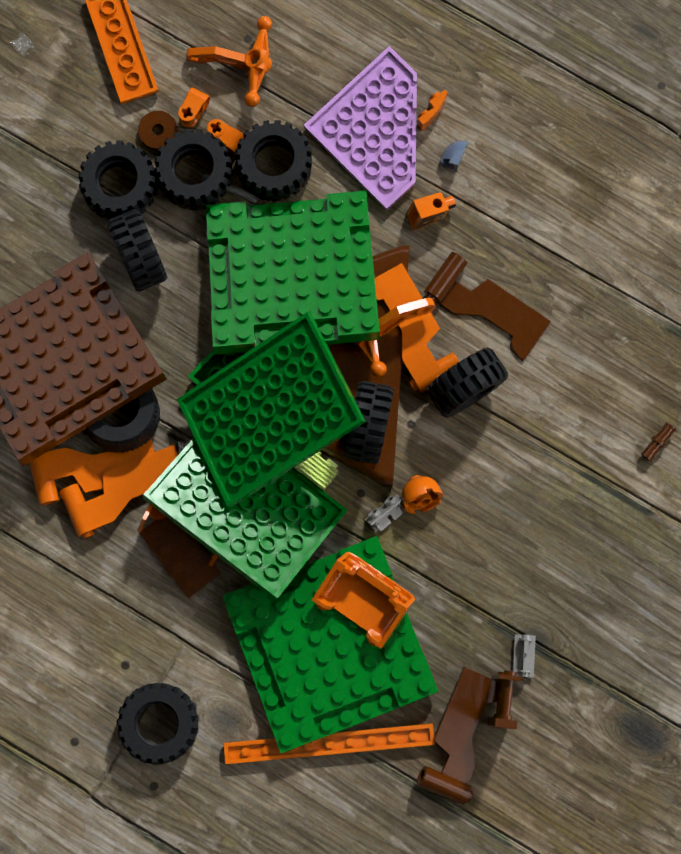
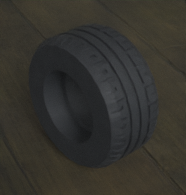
(132, 435)

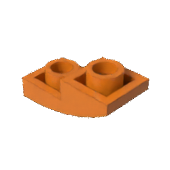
(435, 105)

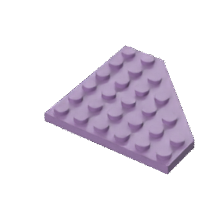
(374, 128)

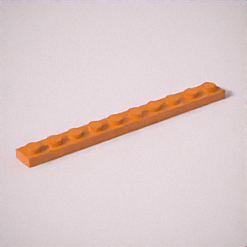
(333, 744)

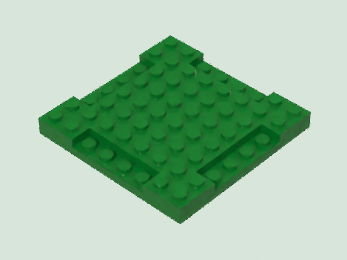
(290, 261)
(317, 664)

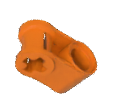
(193, 105)
(227, 134)

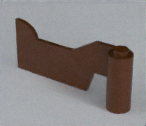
(489, 302)
(456, 735)

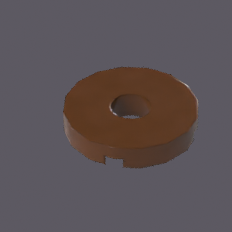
(152, 120)

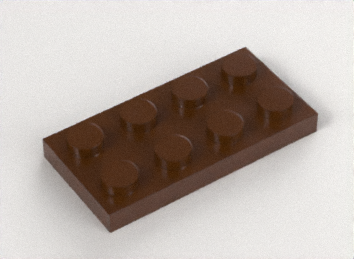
(180, 555)

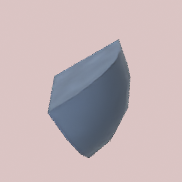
(453, 155)

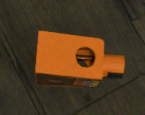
(429, 210)

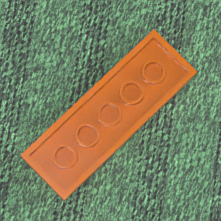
(122, 49)

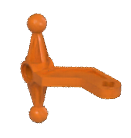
(255, 61)
(387, 323)

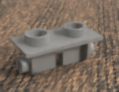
(378, 517)
(524, 655)

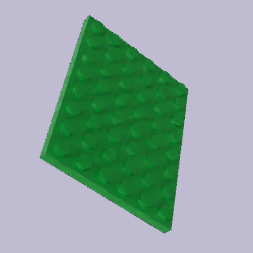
(270, 410)
(261, 536)

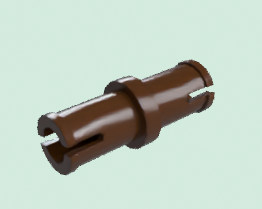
(658, 442)

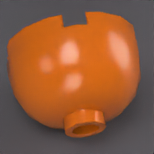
(421, 493)

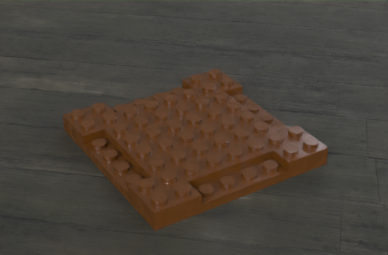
(67, 360)

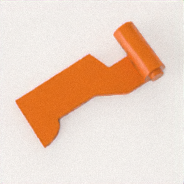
(119, 488)

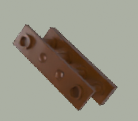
(503, 709)

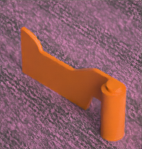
(396, 289)
(84, 467)

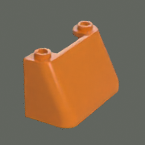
(364, 597)

